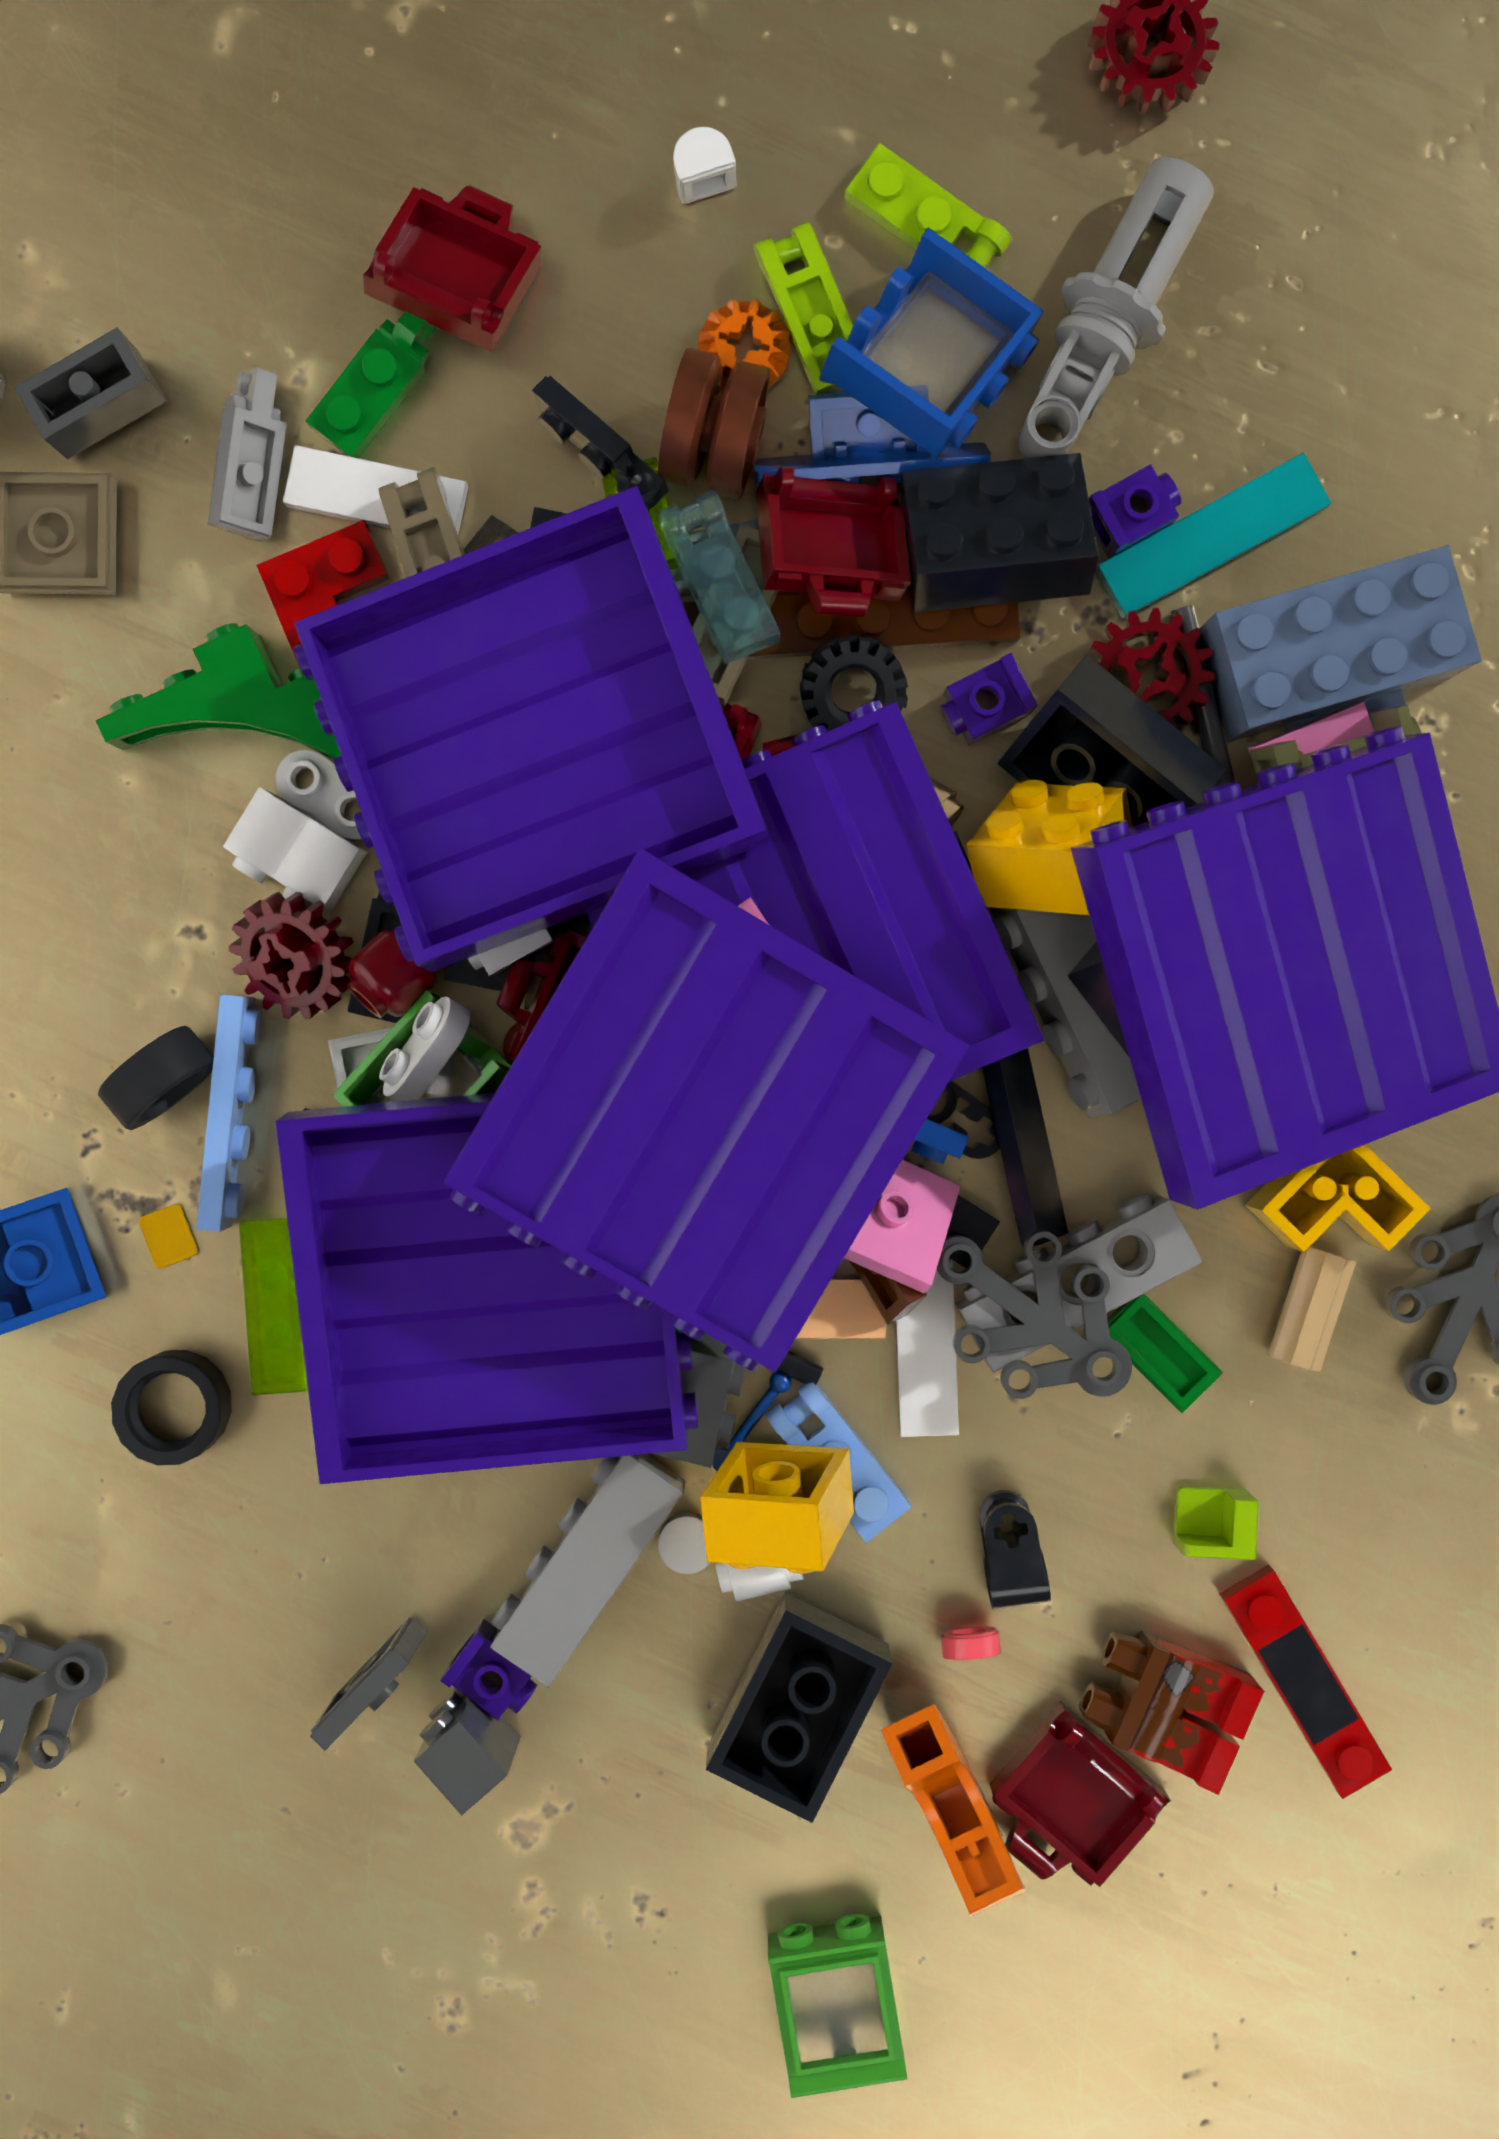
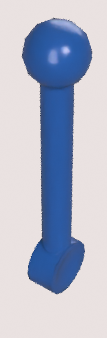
(778, 1384)

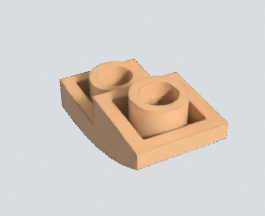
(844, 1313)

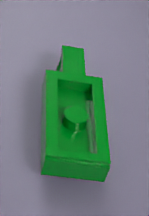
(373, 385)

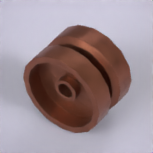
(706, 422)

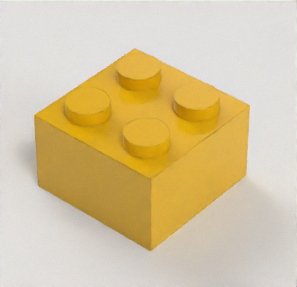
(1025, 845)
(778, 1506)

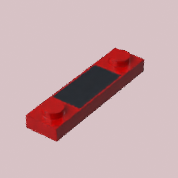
(1305, 1681)

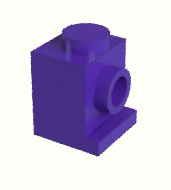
(1118, 524)
(1012, 695)
(477, 1658)

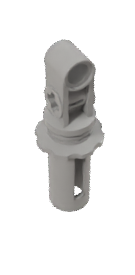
(1111, 316)

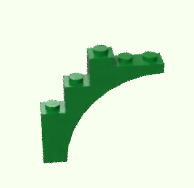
(230, 693)

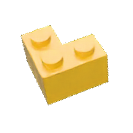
(1345, 1186)

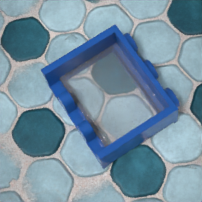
(935, 345)

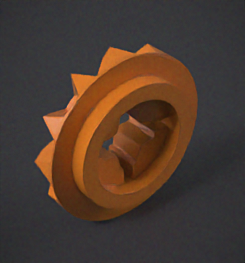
(767, 330)

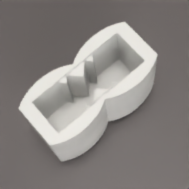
(293, 850)

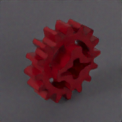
(1171, 67)
(1168, 636)
(292, 955)

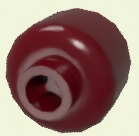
(385, 979)

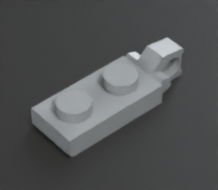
(248, 458)

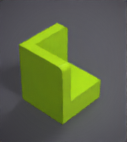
(1216, 1522)

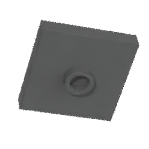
(370, 1684)

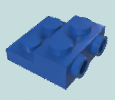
(44, 1262)

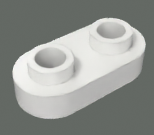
(326, 796)
(434, 1039)

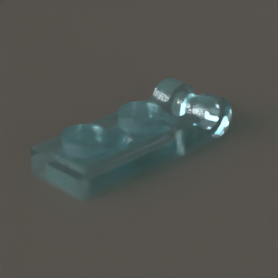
(719, 578)

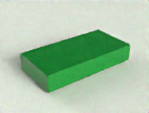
(1162, 1352)

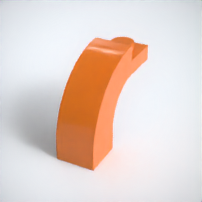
(955, 1808)

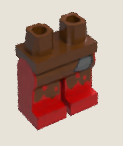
(1173, 1706)

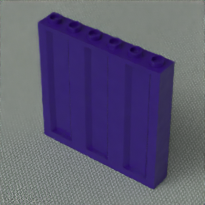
(527, 730)
(878, 880)
(1294, 964)
(704, 1114)
(440, 1329)

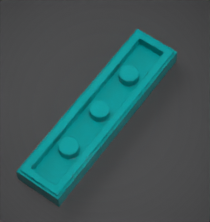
(1213, 535)

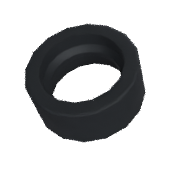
(156, 1077)
(131, 1427)

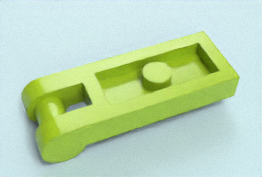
(910, 202)
(806, 299)

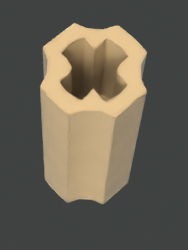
(1311, 1309)

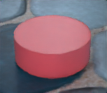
(970, 1643)

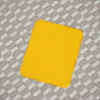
(168, 1236)

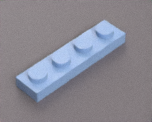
(225, 1135)

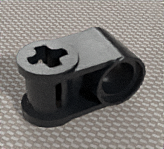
(1012, 1559)

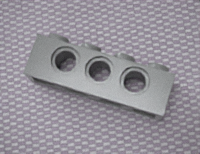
(1162, 1256)

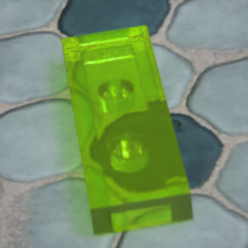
(271, 1308)

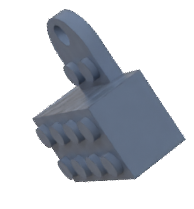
(1339, 644)

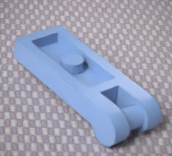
(875, 1494)

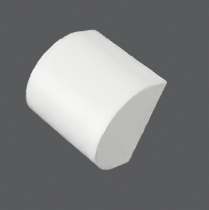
(703, 164)

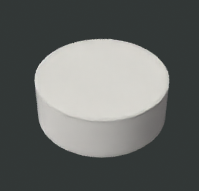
(683, 1543)

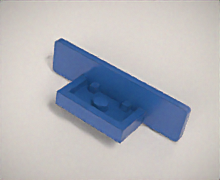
(856, 442)

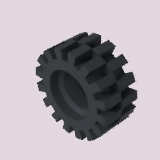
(842, 655)

